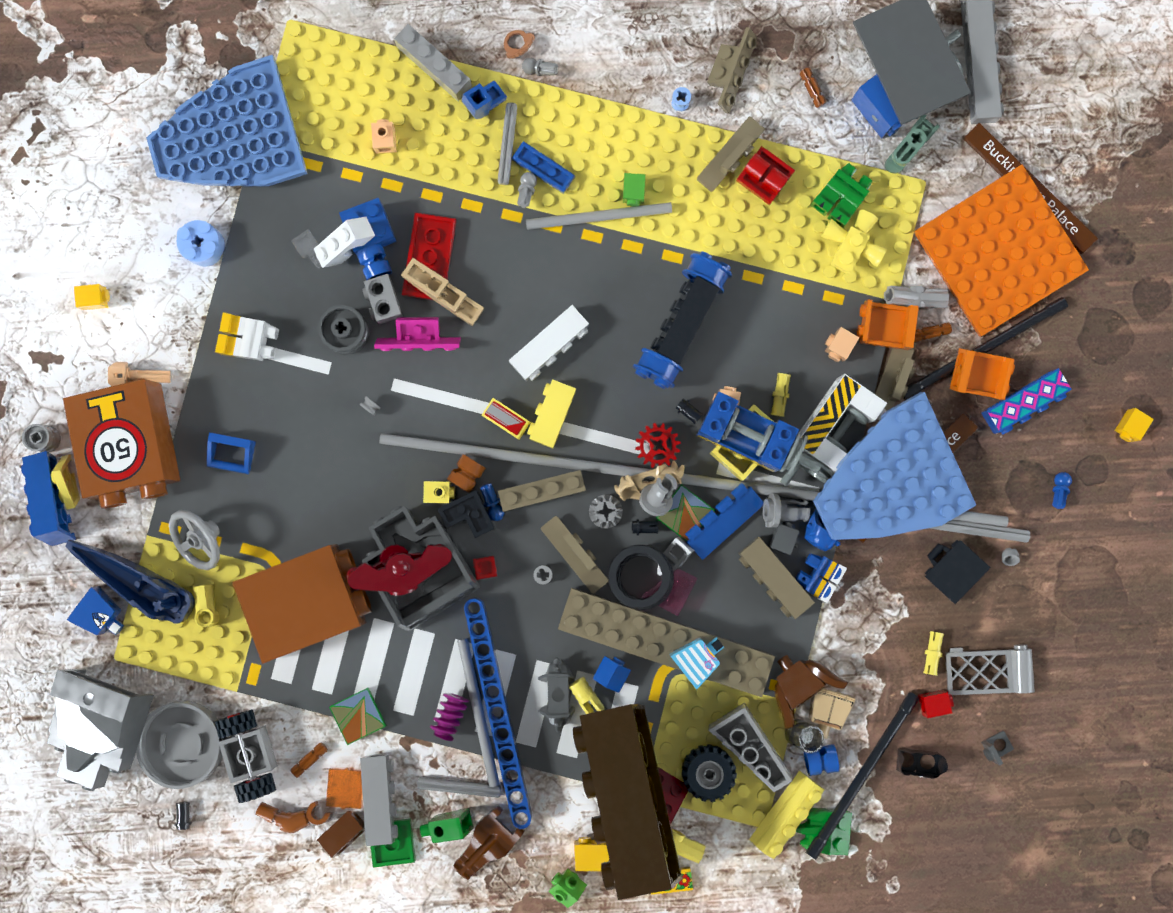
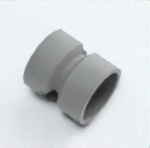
(41, 438)

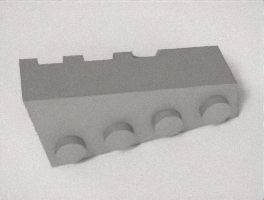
(746, 739)

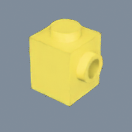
(431, 489)

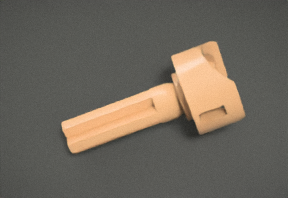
(128, 375)

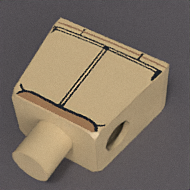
(830, 710)

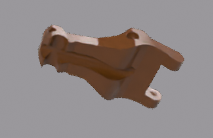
(489, 842)

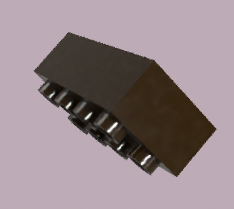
(629, 801)

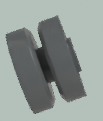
(334, 321)

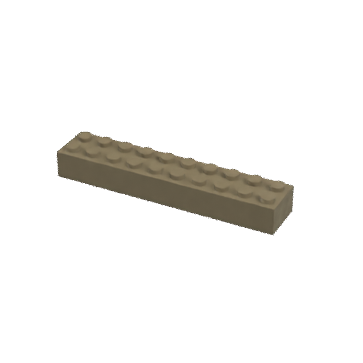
(658, 637)

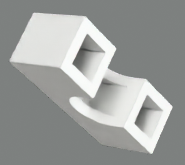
(337, 246)

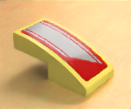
(506, 418)

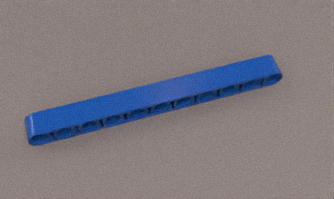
(504, 721)

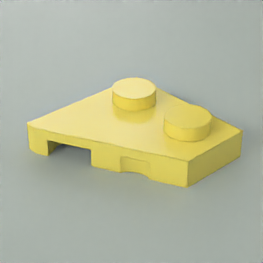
(66, 483)

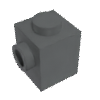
(785, 538)

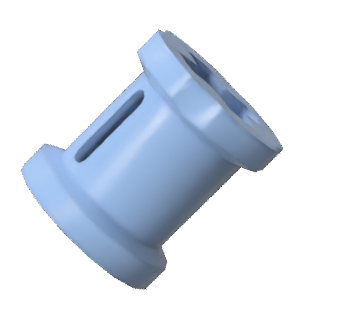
(681, 92)

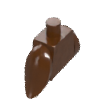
(800, 683)

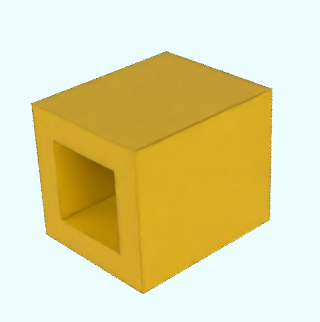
(91, 297)
(1133, 425)

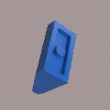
(249, 446)

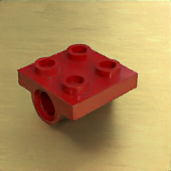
(765, 175)

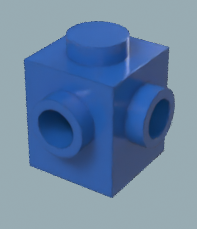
(612, 673)

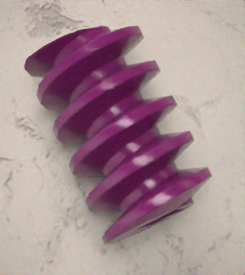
(449, 716)

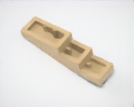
(442, 291)

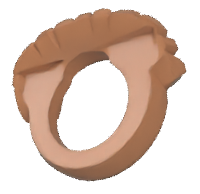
(514, 52)

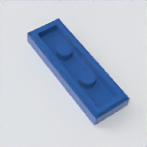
(543, 167)

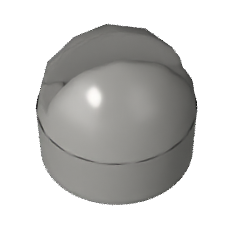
(1014, 557)

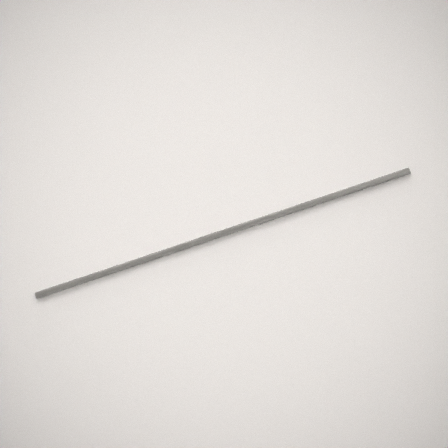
(621, 470)

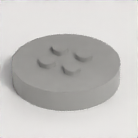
(179, 745)

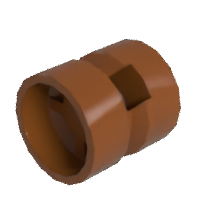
(466, 473)

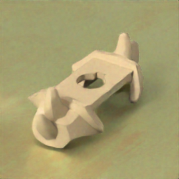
(631, 486)

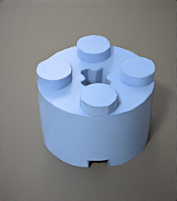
(190, 237)

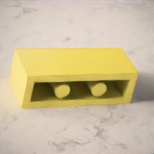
(551, 413)

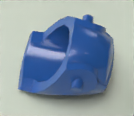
(817, 533)

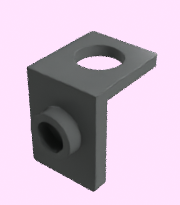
(990, 751)

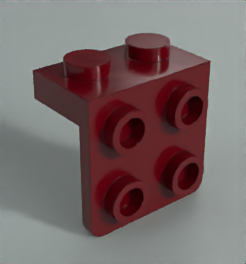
(674, 792)

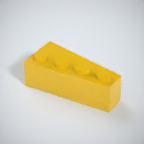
(589, 854)

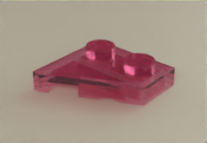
(680, 592)

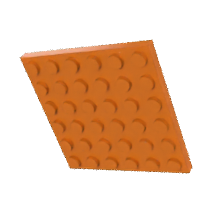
(1001, 250)

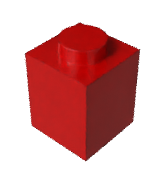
(936, 703)

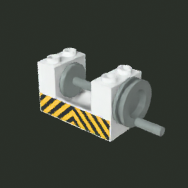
(842, 397)

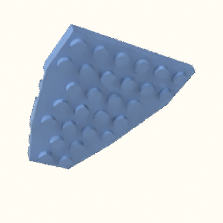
(231, 133)
(895, 478)

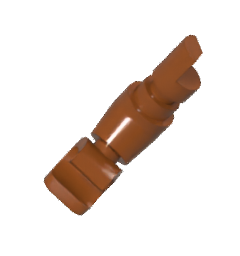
(291, 821)

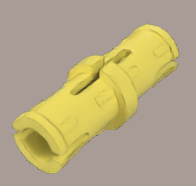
(780, 394)
(933, 653)

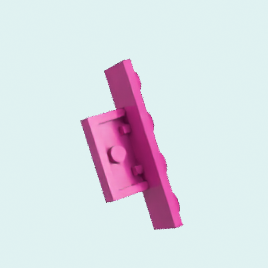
(418, 333)

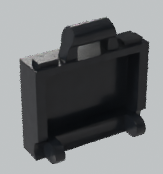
(955, 570)

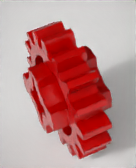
(669, 454)

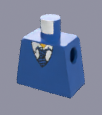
(97, 613)

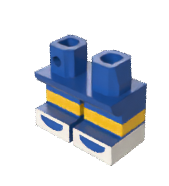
(821, 567)

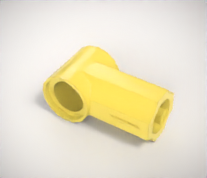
(205, 603)
(687, 847)

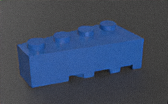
(44, 506)

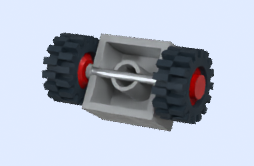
(247, 755)

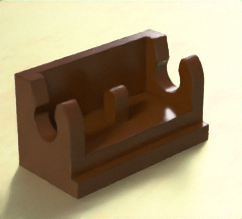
(342, 833)

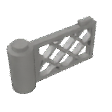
(1018, 667)

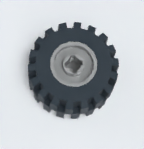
(708, 773)

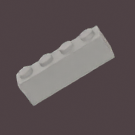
(433, 62)
(377, 800)

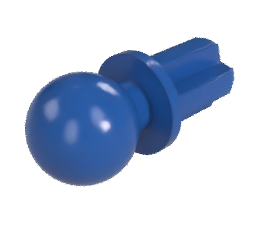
(1061, 490)
(495, 511)

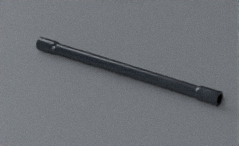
(1048, 311)
(820, 840)

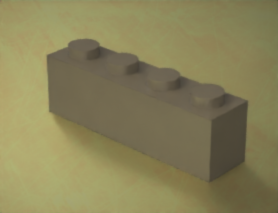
(541, 490)
(776, 578)

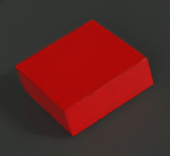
(485, 567)

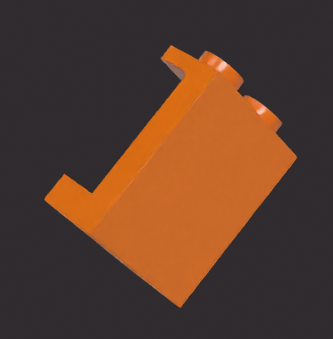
(887, 325)
(982, 374)

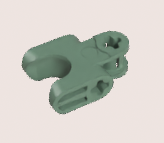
(910, 145)

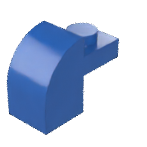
(482, 99)

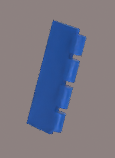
(720, 526)

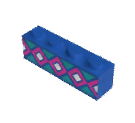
(1026, 401)

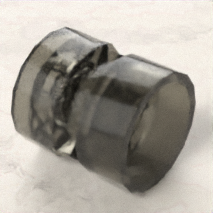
(805, 736)

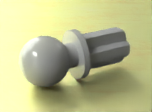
(539, 67)
(526, 189)

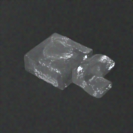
(305, 246)

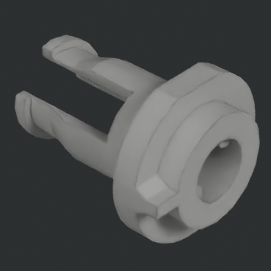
(657, 497)
(783, 510)

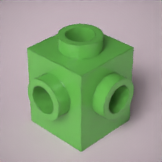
(567, 887)

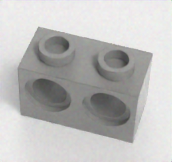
(387, 297)

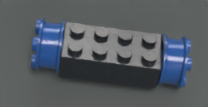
(678, 331)

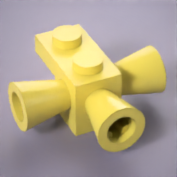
(854, 242)

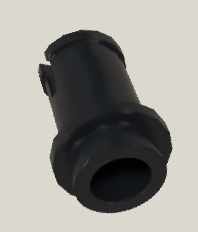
(688, 411)
(644, 527)
(182, 816)

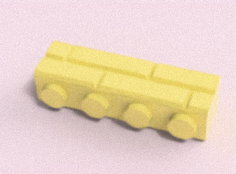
(786, 815)

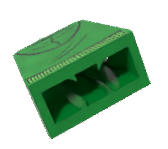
(448, 826)

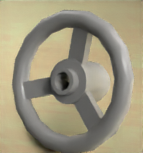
(200, 535)

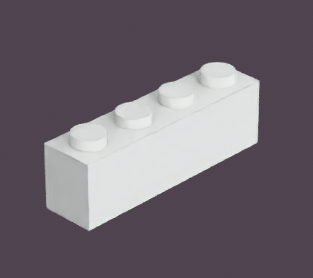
(549, 343)

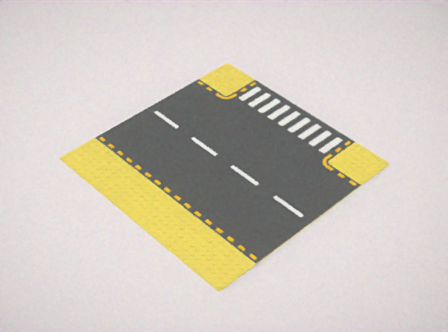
(318, 452)

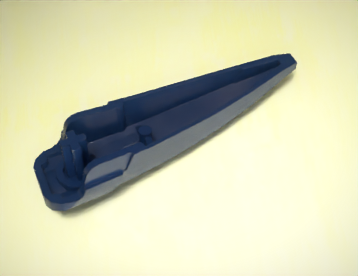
(139, 586)

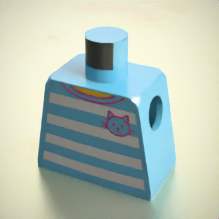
(697, 659)

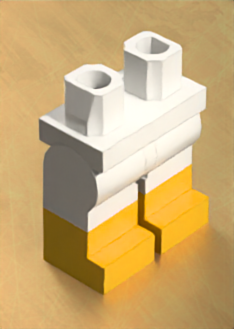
(253, 340)

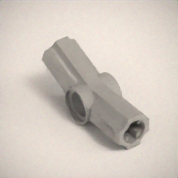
(916, 296)

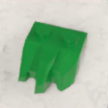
(840, 838)

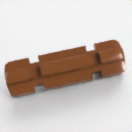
(812, 87)
(933, 331)
(308, 760)

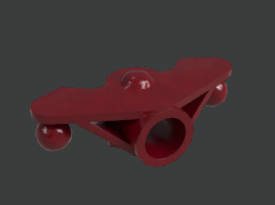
(399, 570)

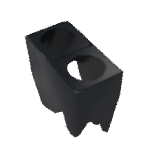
(938, 769)

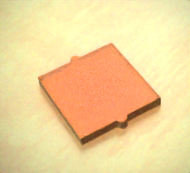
(344, 788)

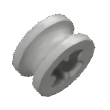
(370, 406)
(546, 569)

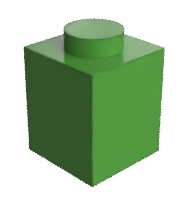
(633, 189)

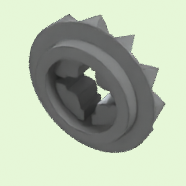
(599, 519)

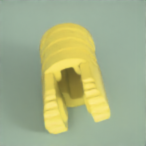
(584, 693)

